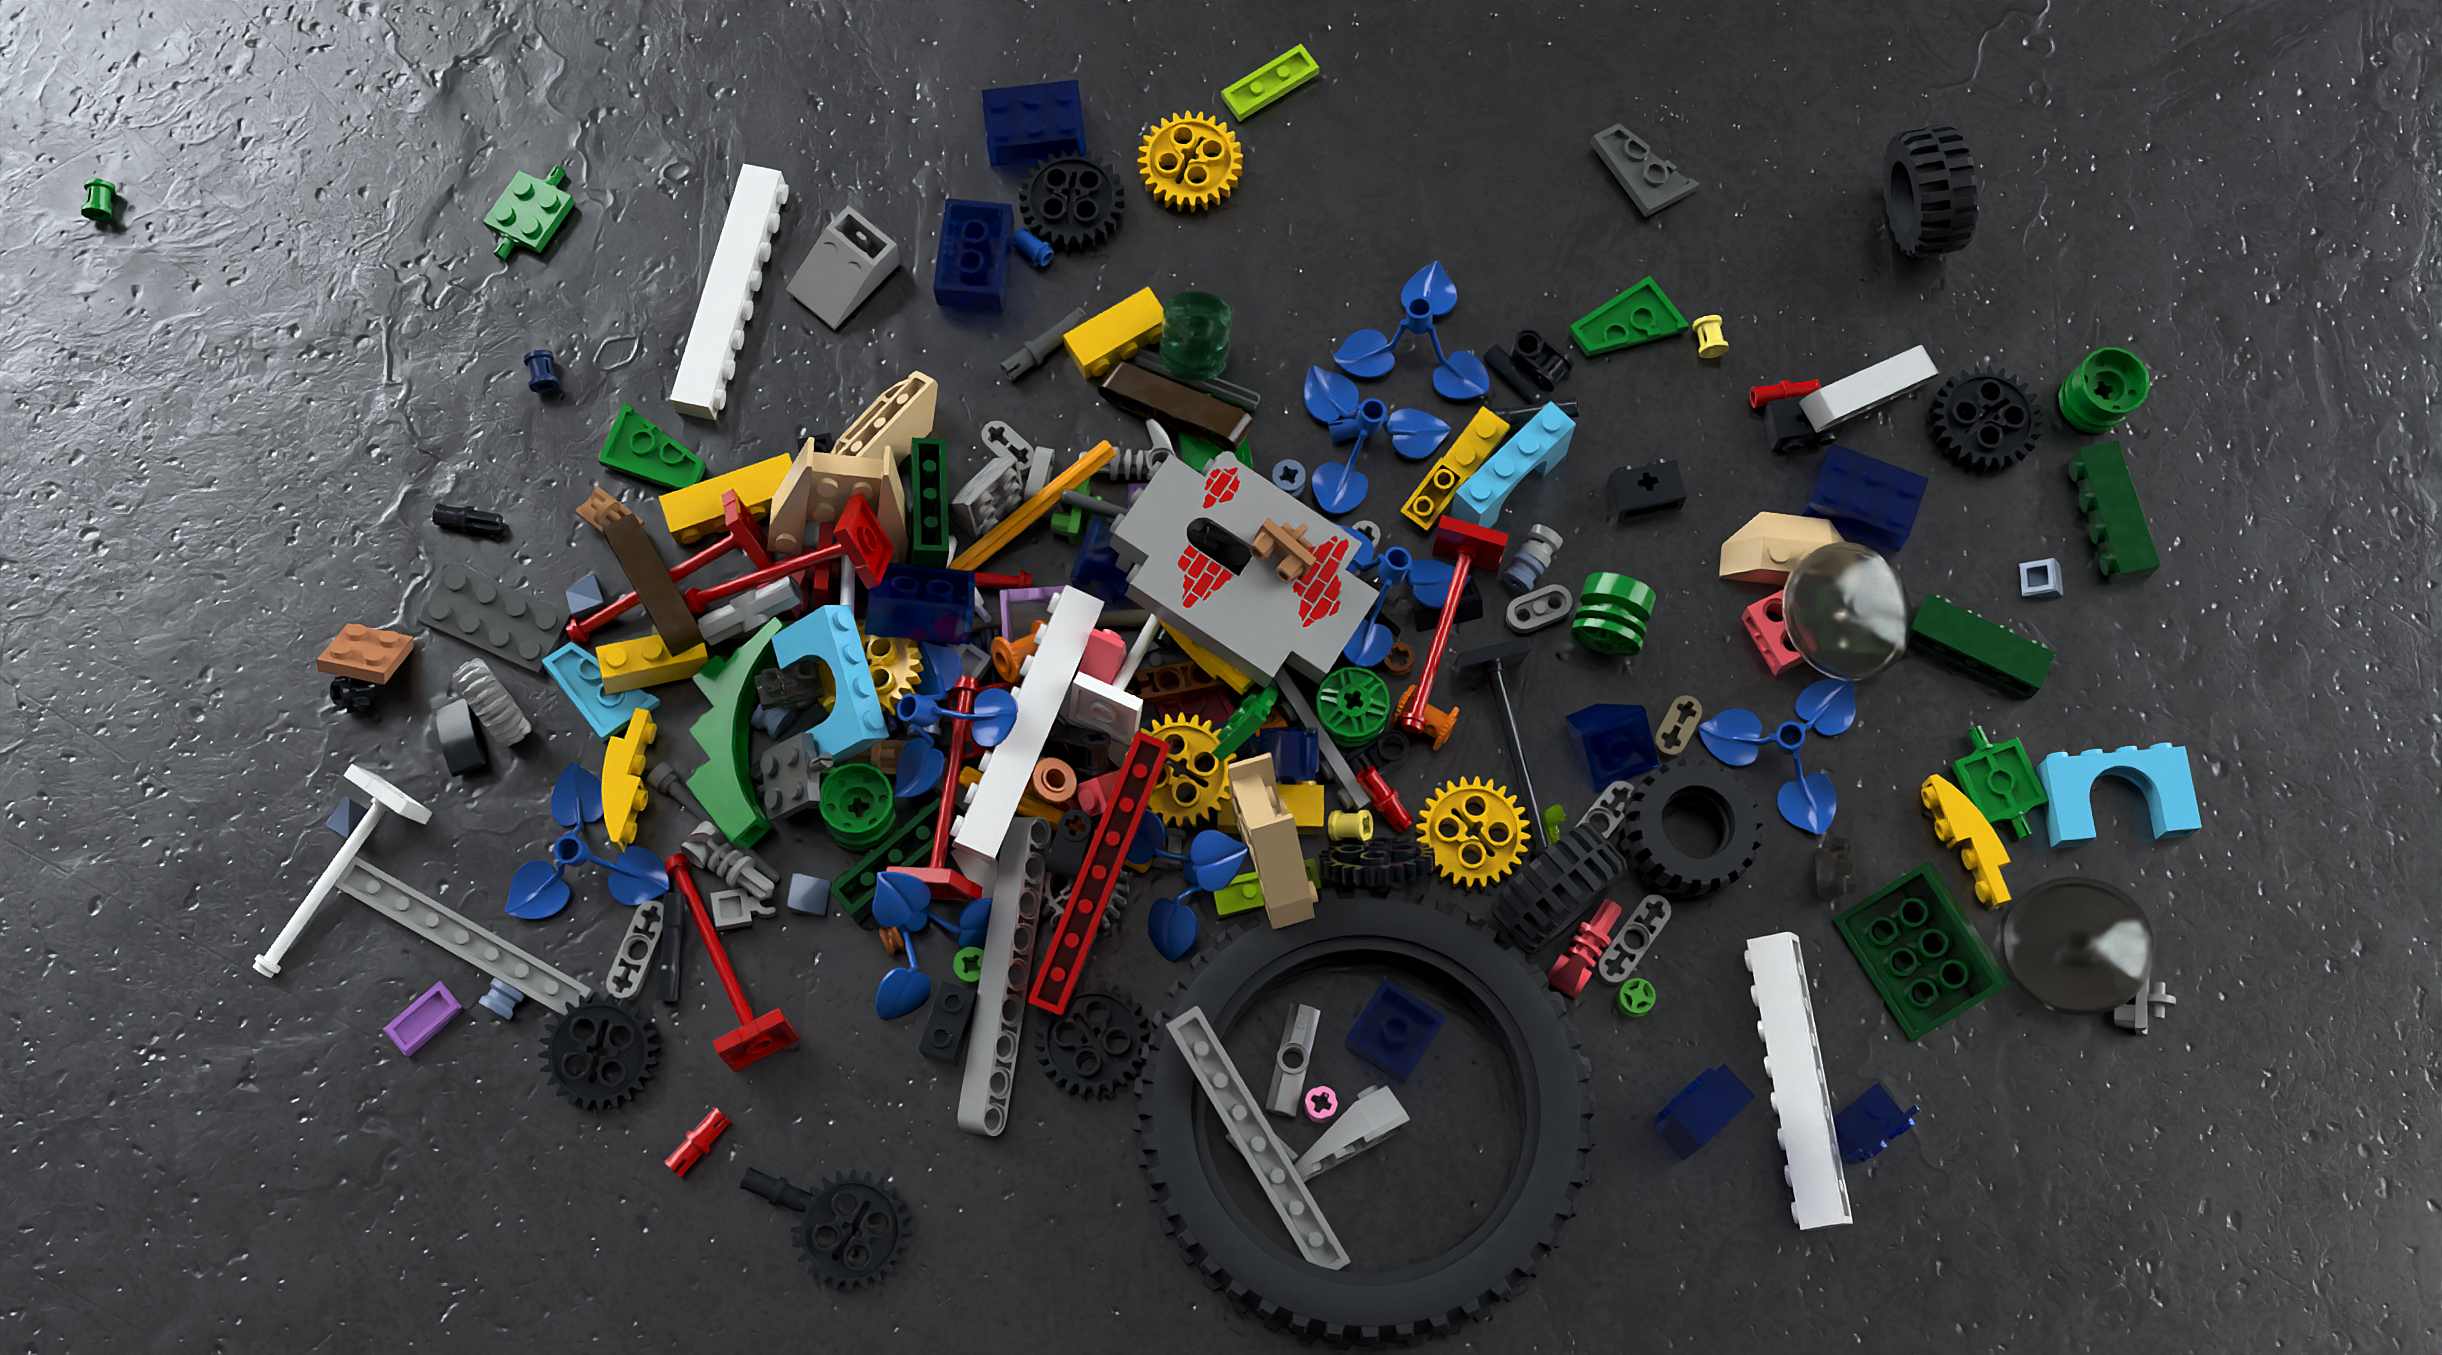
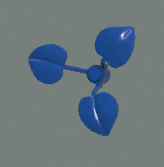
(1424, 296)
(1332, 395)
(1430, 585)
(994, 717)
(1736, 733)
(1211, 865)
(537, 887)
(902, 903)

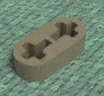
(1684, 731)

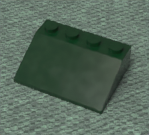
(1921, 951)

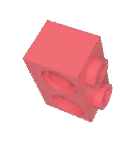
(1770, 634)

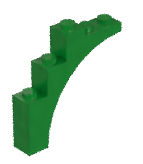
(723, 733)

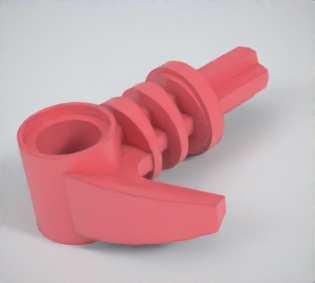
(1570, 972)

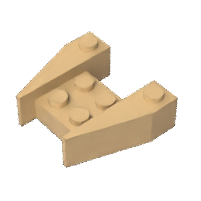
(820, 488)
(1272, 841)

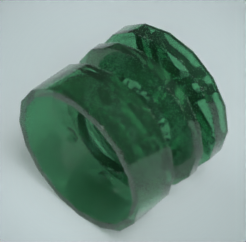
(1195, 335)

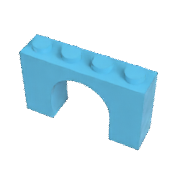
(1535, 446)
(857, 715)
(2158, 771)

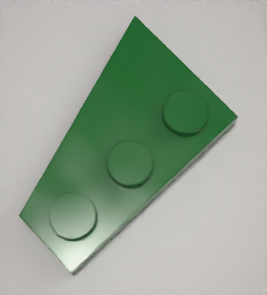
(1628, 319)
(649, 454)
(1245, 721)

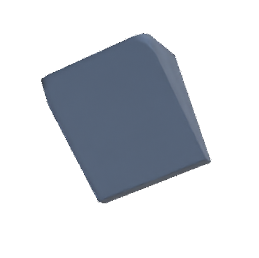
(2041, 579)
(808, 895)

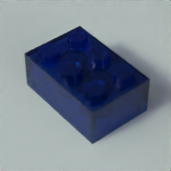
(1033, 121)
(974, 254)
(1866, 497)
(922, 604)
(1702, 1110)

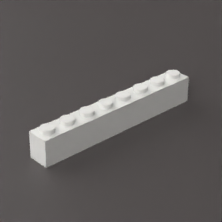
(729, 292)
(1038, 701)
(1798, 1082)

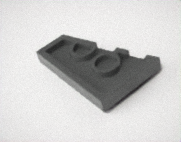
(1641, 173)

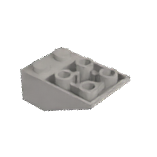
(844, 267)
(988, 497)

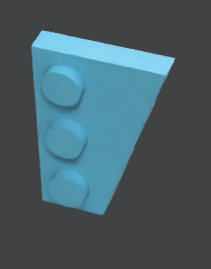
(581, 681)

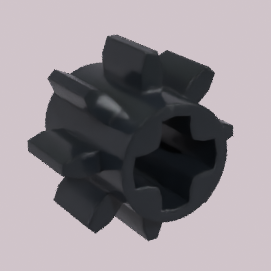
(351, 693)

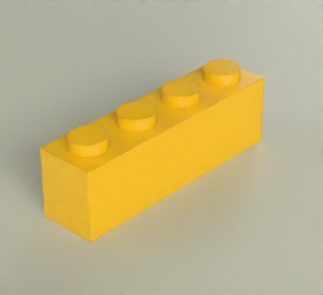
(700, 507)

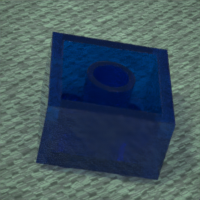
(1395, 1030)

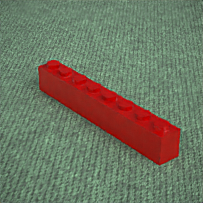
(1099, 873)

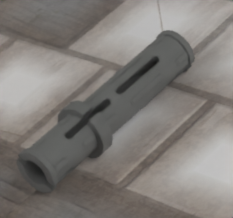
(1034, 351)

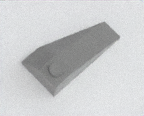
(1362, 1126)

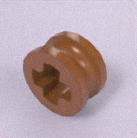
(1394, 668)
(891, 939)

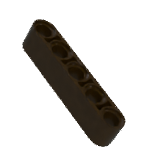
(1176, 406)
(653, 585)

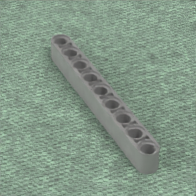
(1004, 977)

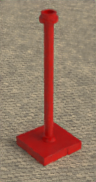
(744, 533)
(858, 537)
(1469, 546)
(831, 570)
(946, 882)
(755, 1037)

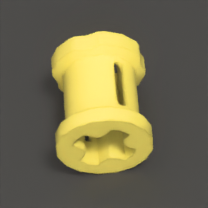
(1710, 336)
(1350, 825)

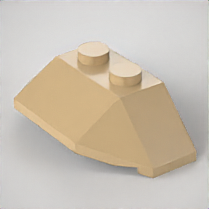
(892, 421)
(1772, 546)

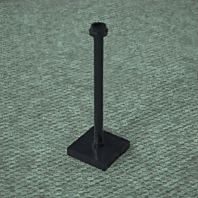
(1492, 662)

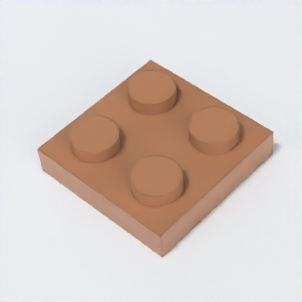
(365, 653)

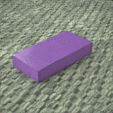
(423, 1019)

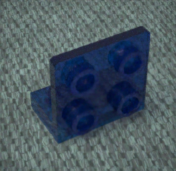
(1867, 1123)

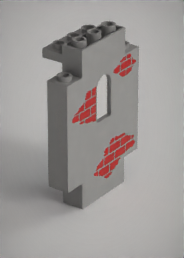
(1250, 617)

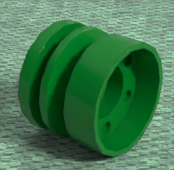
(2104, 390)
(1613, 614)
(1364, 722)
(854, 788)

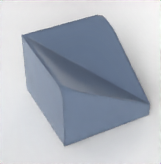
(586, 597)
(346, 817)

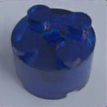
(1291, 751)

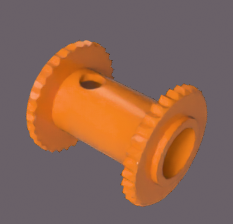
(1010, 657)
(1439, 723)
(1051, 781)

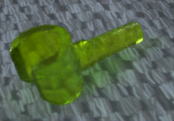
(1552, 817)

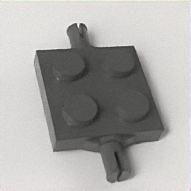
(791, 776)

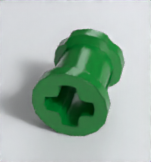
(98, 199)

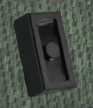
(1469, 608)

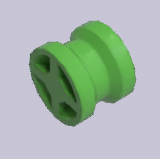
(973, 969)
(1638, 991)

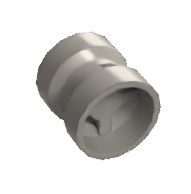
(1542, 544)

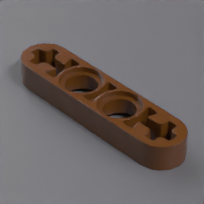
(1182, 673)

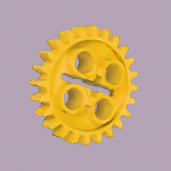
(1164, 150)
(896, 667)
(1198, 743)
(1497, 815)

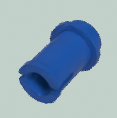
(1038, 251)
(1343, 429)

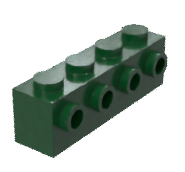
(906, 847)

